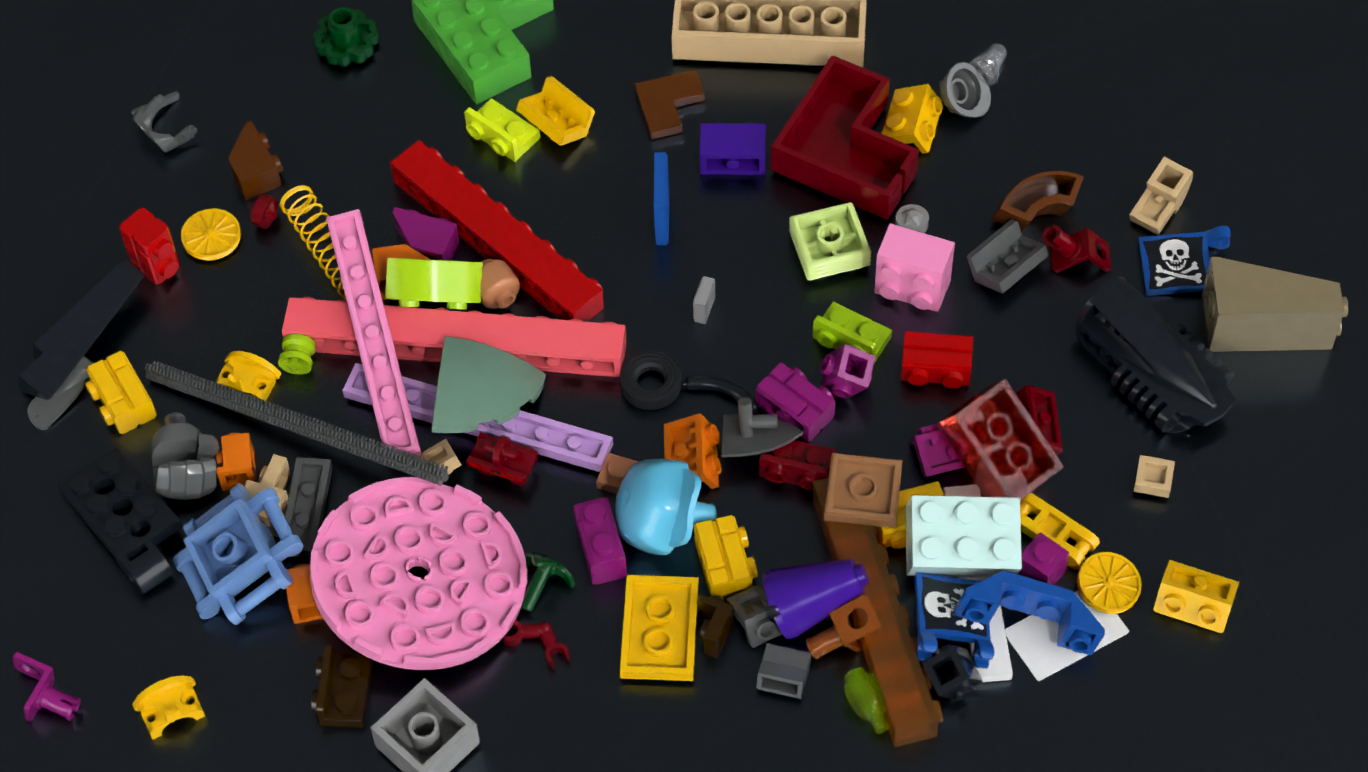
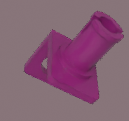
(44, 694)

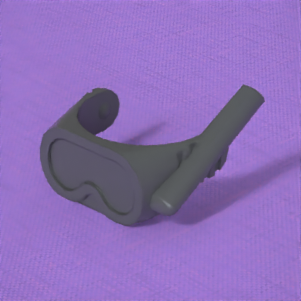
(144, 117)

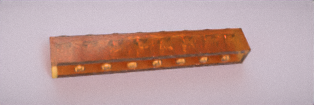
(890, 649)

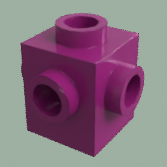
(847, 371)

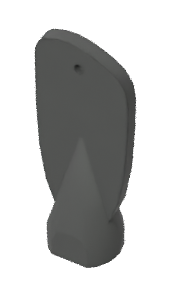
(45, 412)

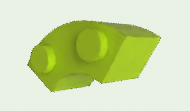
(433, 281)

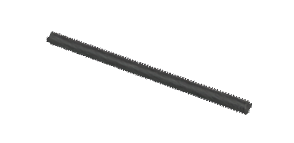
(296, 423)

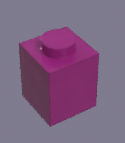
(1044, 560)

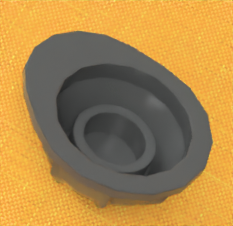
(965, 91)

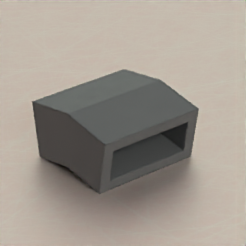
(783, 671)

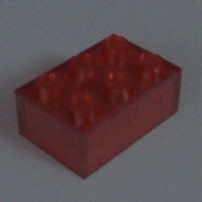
(1000, 443)

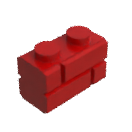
(150, 246)
(937, 359)

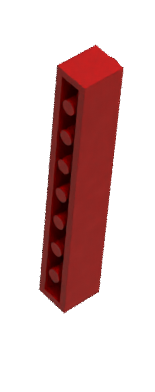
(497, 234)

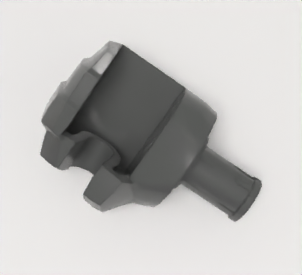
(183, 460)

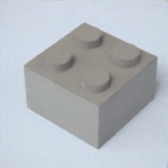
(425, 732)

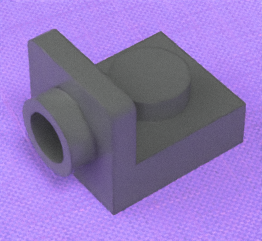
(755, 615)

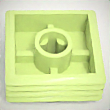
(847, 244)

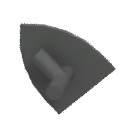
(754, 434)

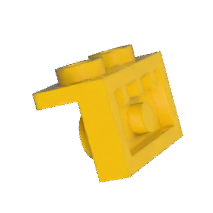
(1195, 596)

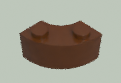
(1039, 195)

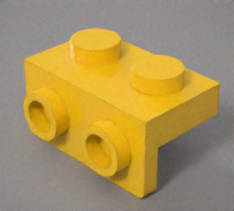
(557, 112)
(913, 116)

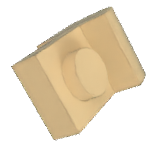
(1163, 195)
(273, 476)

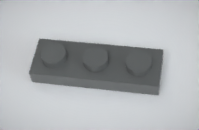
(308, 500)

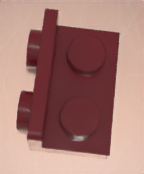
(796, 464)

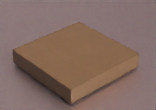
(863, 490)

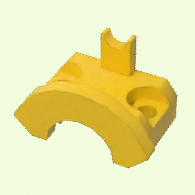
(248, 374)
(168, 702)

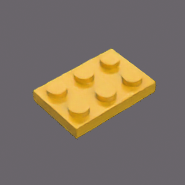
(659, 628)

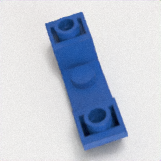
(1077, 625)

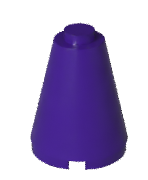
(811, 591)

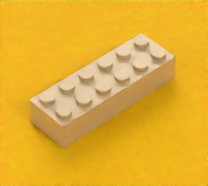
(769, 31)

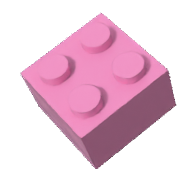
(914, 267)

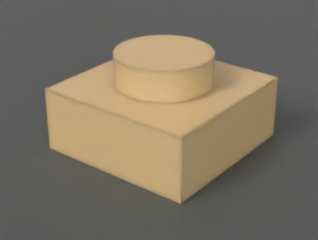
(442, 454)
(1154, 476)

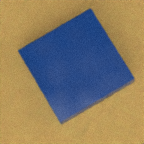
(661, 198)

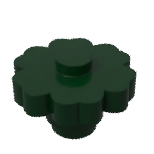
(346, 36)

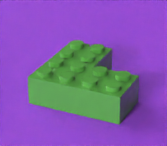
(478, 40)

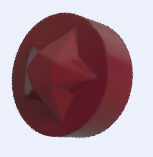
(264, 211)

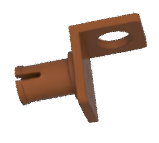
(842, 632)

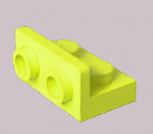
(501, 129)

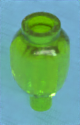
(866, 698)

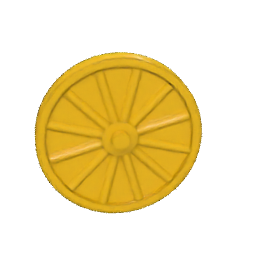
(210, 234)
(1109, 582)

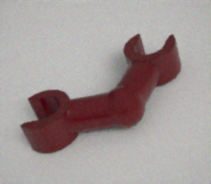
(538, 630)

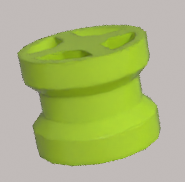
(297, 354)

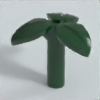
(545, 567)

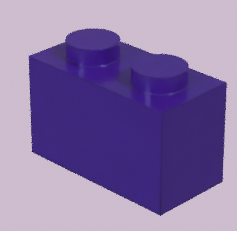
(732, 148)

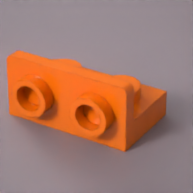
(695, 442)

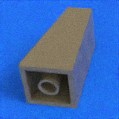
(1269, 309)

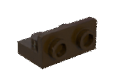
(342, 688)

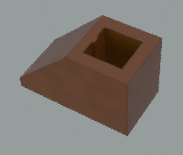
(252, 164)

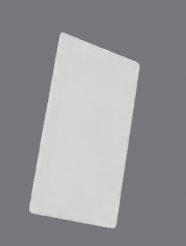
(1037, 641)

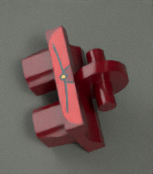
(502, 458)

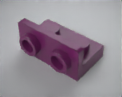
(934, 452)

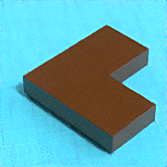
(661, 97)

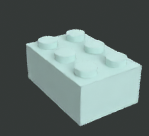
(963, 536)

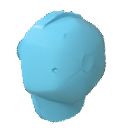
(660, 505)

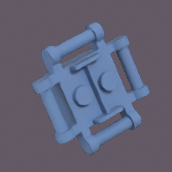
(235, 550)

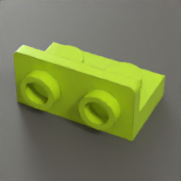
(845, 327)

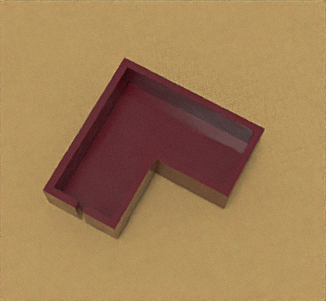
(833, 142)

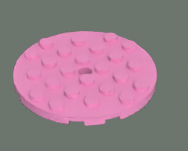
(395, 617)

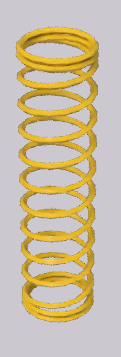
(302, 209)

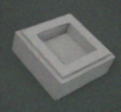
(704, 299)

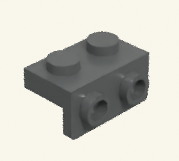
(1005, 257)

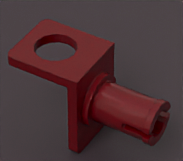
(1075, 248)

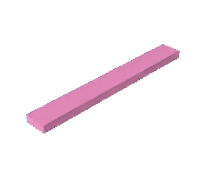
(372, 332)

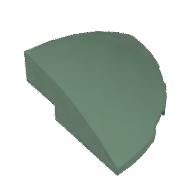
(481, 386)

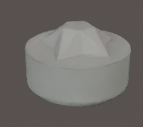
(913, 218)

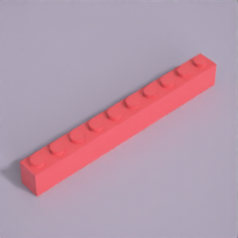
(420, 335)

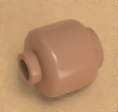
(498, 284)

